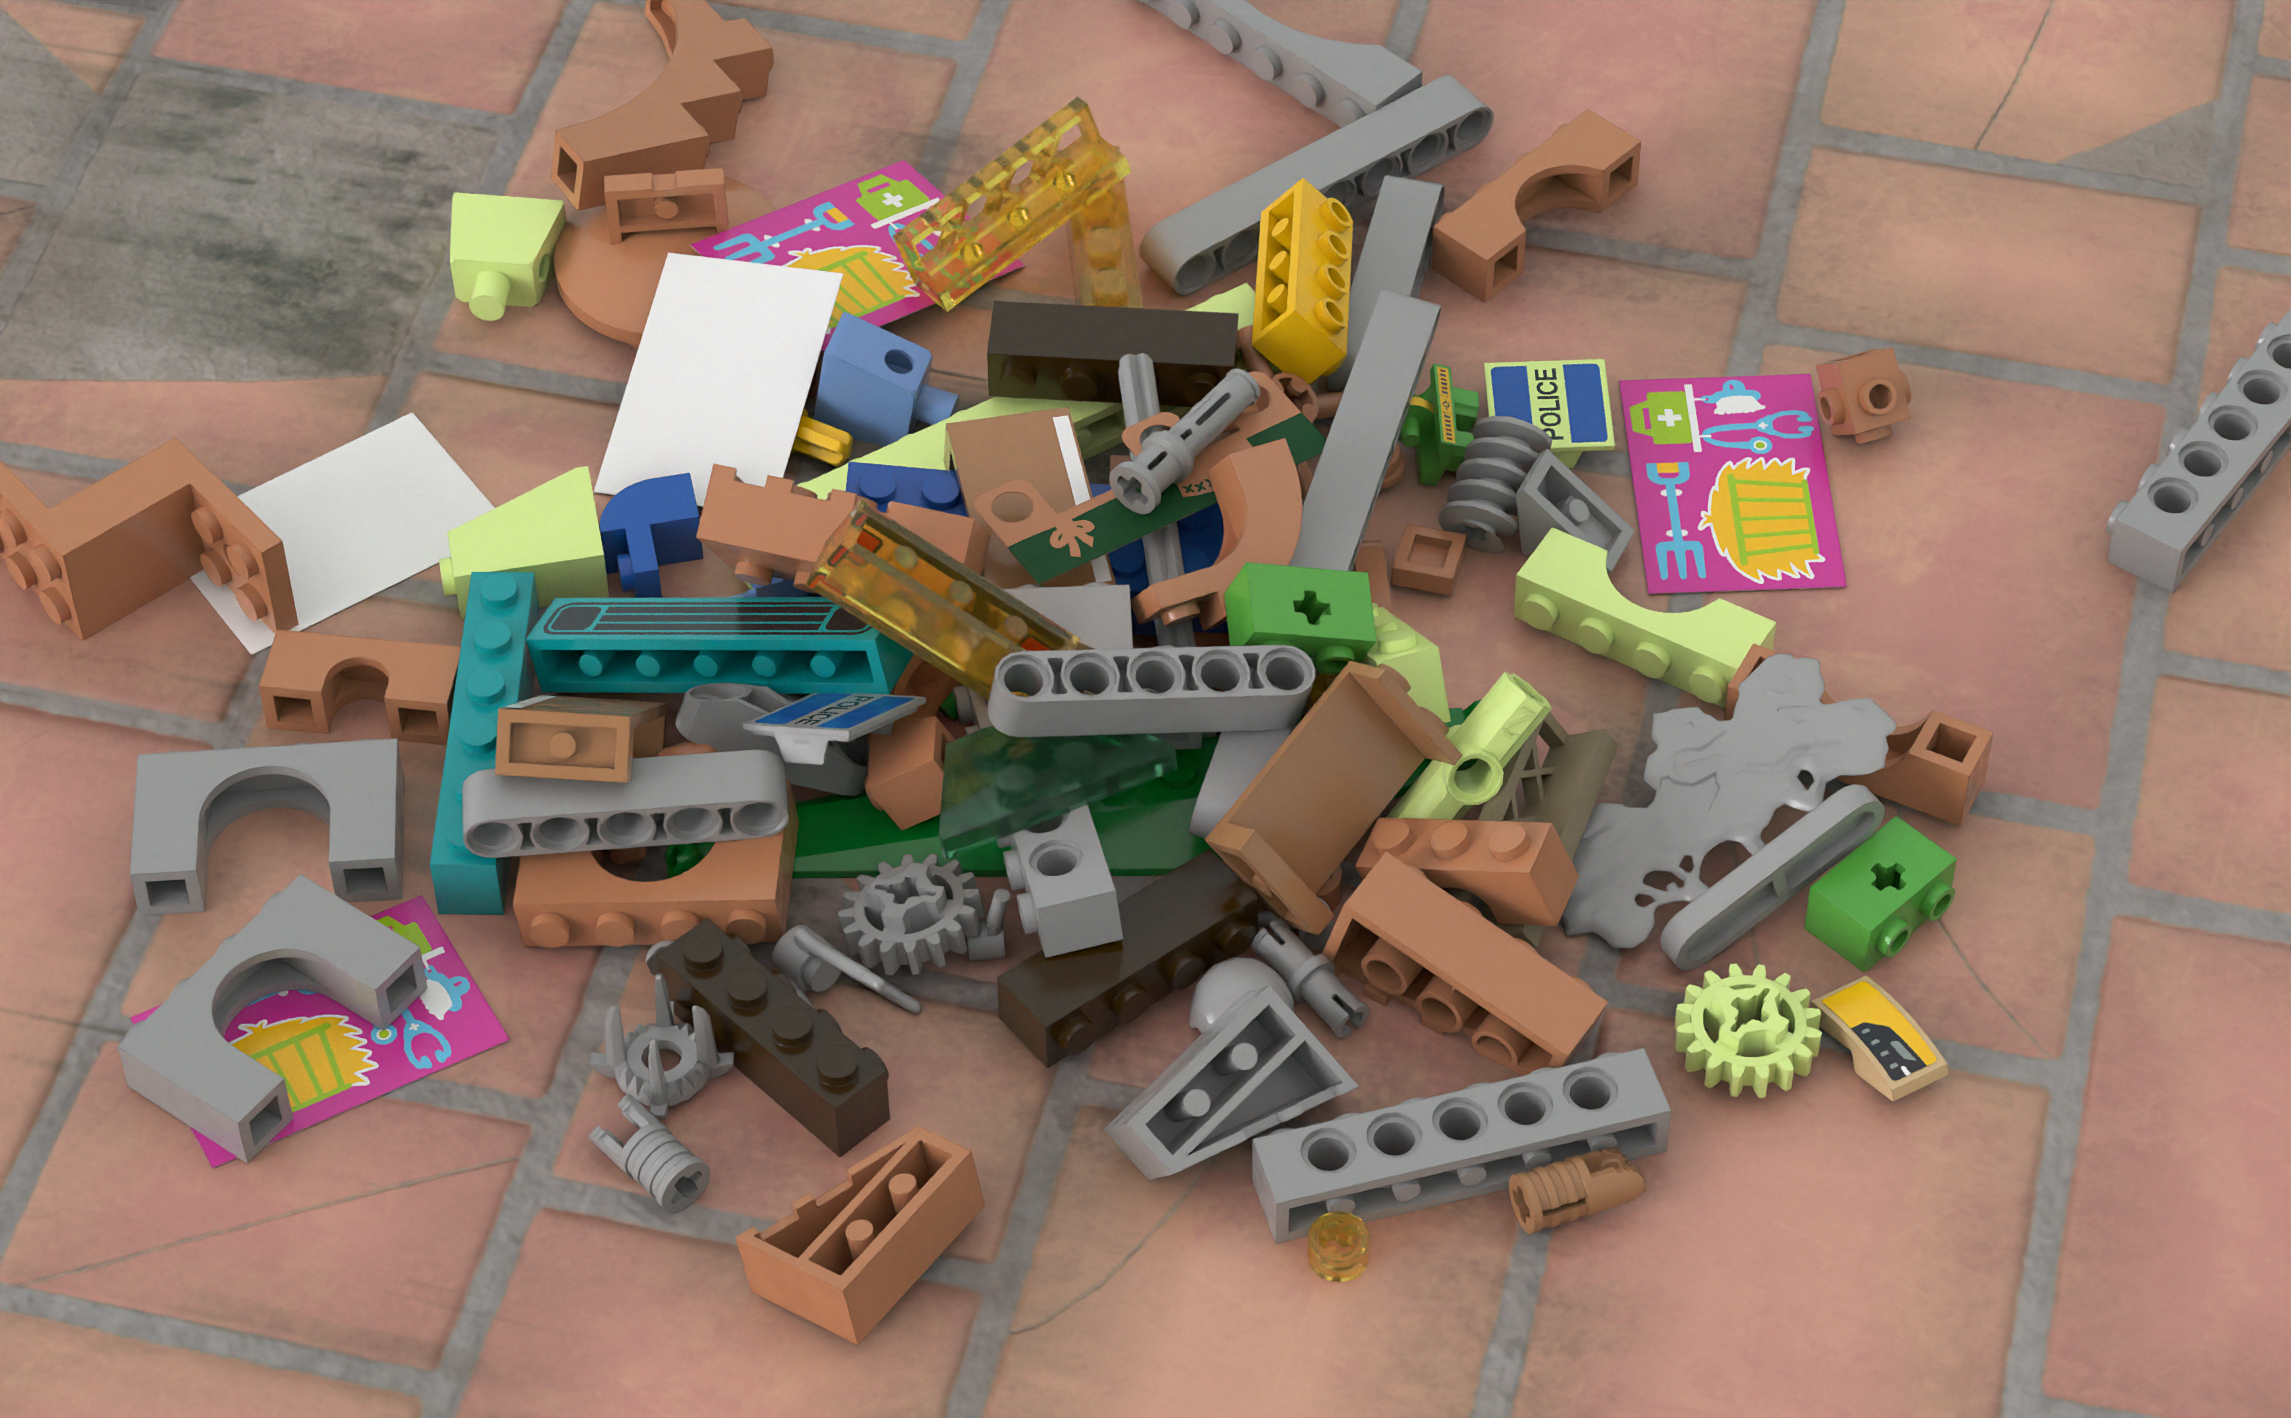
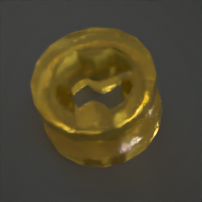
(1328, 1261)

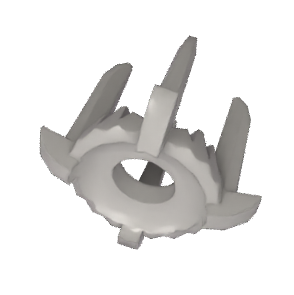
(653, 1085)

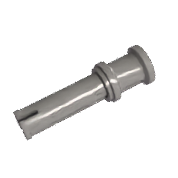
(1170, 454)

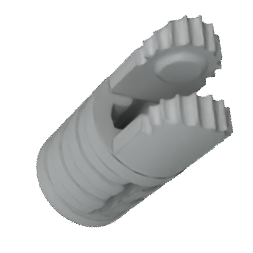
(655, 1158)

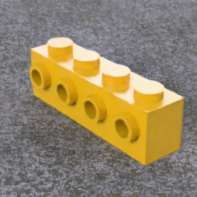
(1303, 283)

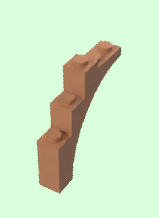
(679, 115)

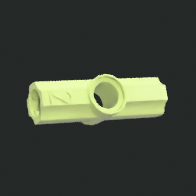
(1488, 734)

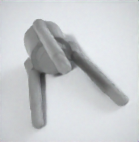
(816, 965)

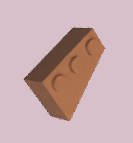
(869, 1237)

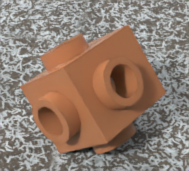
(1863, 394)

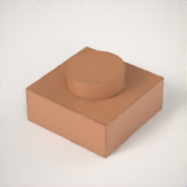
(1428, 559)

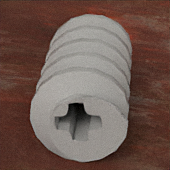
(1489, 481)

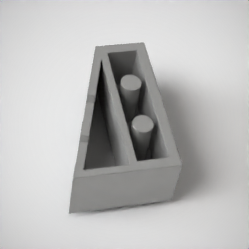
(1228, 1085)

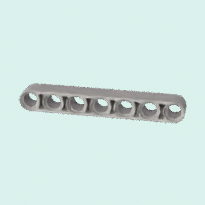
(1348, 165)

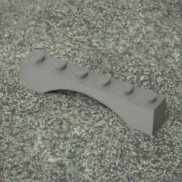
(1321, 73)

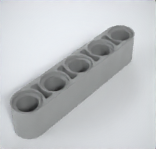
(1391, 257)
(1126, 708)
(663, 804)

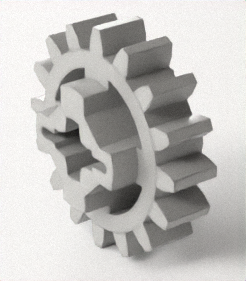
(911, 914)

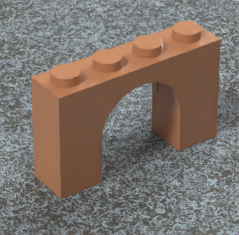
(736, 886)

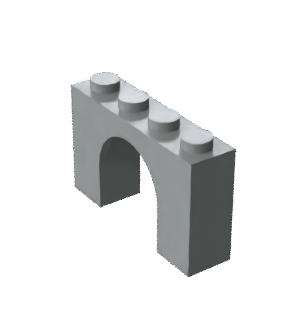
(195, 795)
(295, 943)

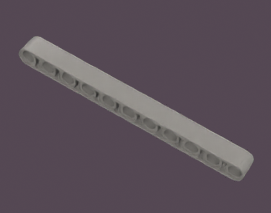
(1337, 503)

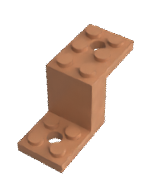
(139, 539)

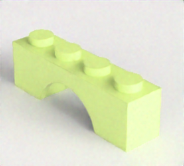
(1571, 596)

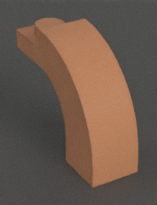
(1261, 523)

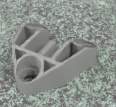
(716, 717)

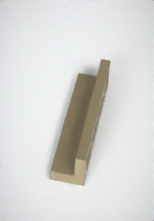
(1557, 794)

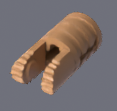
(1573, 1189)

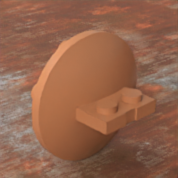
(616, 252)

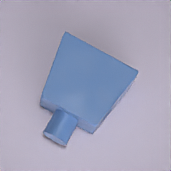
(877, 384)

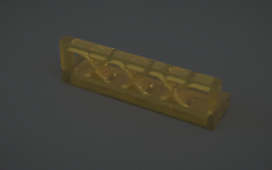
(1013, 214)

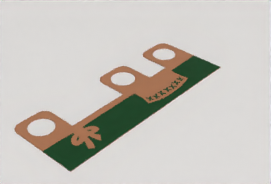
(1057, 543)

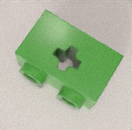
(1305, 608)
(1881, 894)

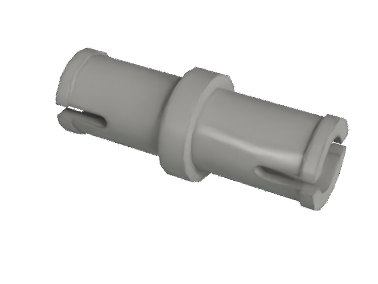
(1310, 978)

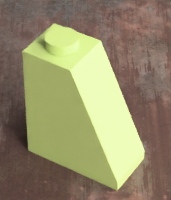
(540, 532)

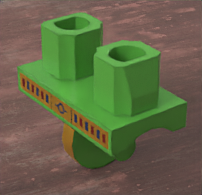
(1434, 425)

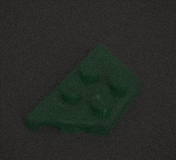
(1012, 782)

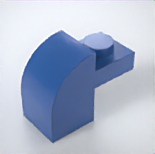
(649, 528)

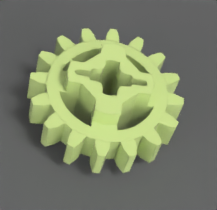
(1747, 1030)

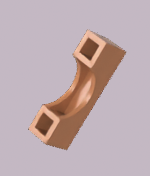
(1578, 167)
(909, 763)
(1928, 765)

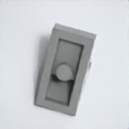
(1560, 500)

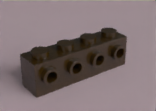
(1078, 349)
(1169, 939)
(778, 1037)

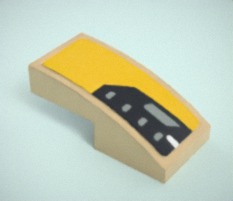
(1883, 1037)

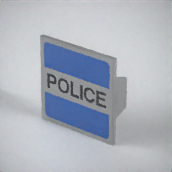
(810, 722)

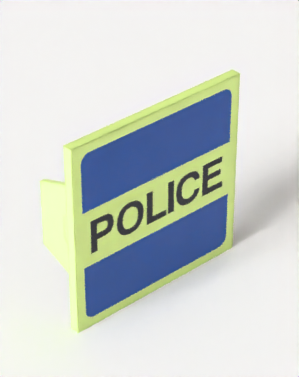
(1558, 397)

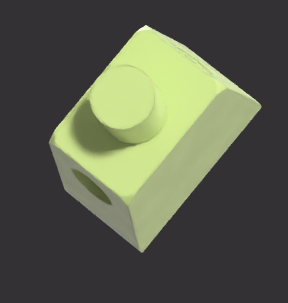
(503, 250)

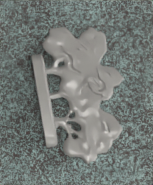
(1724, 785)

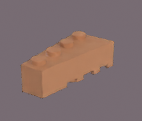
(785, 526)
(1459, 970)

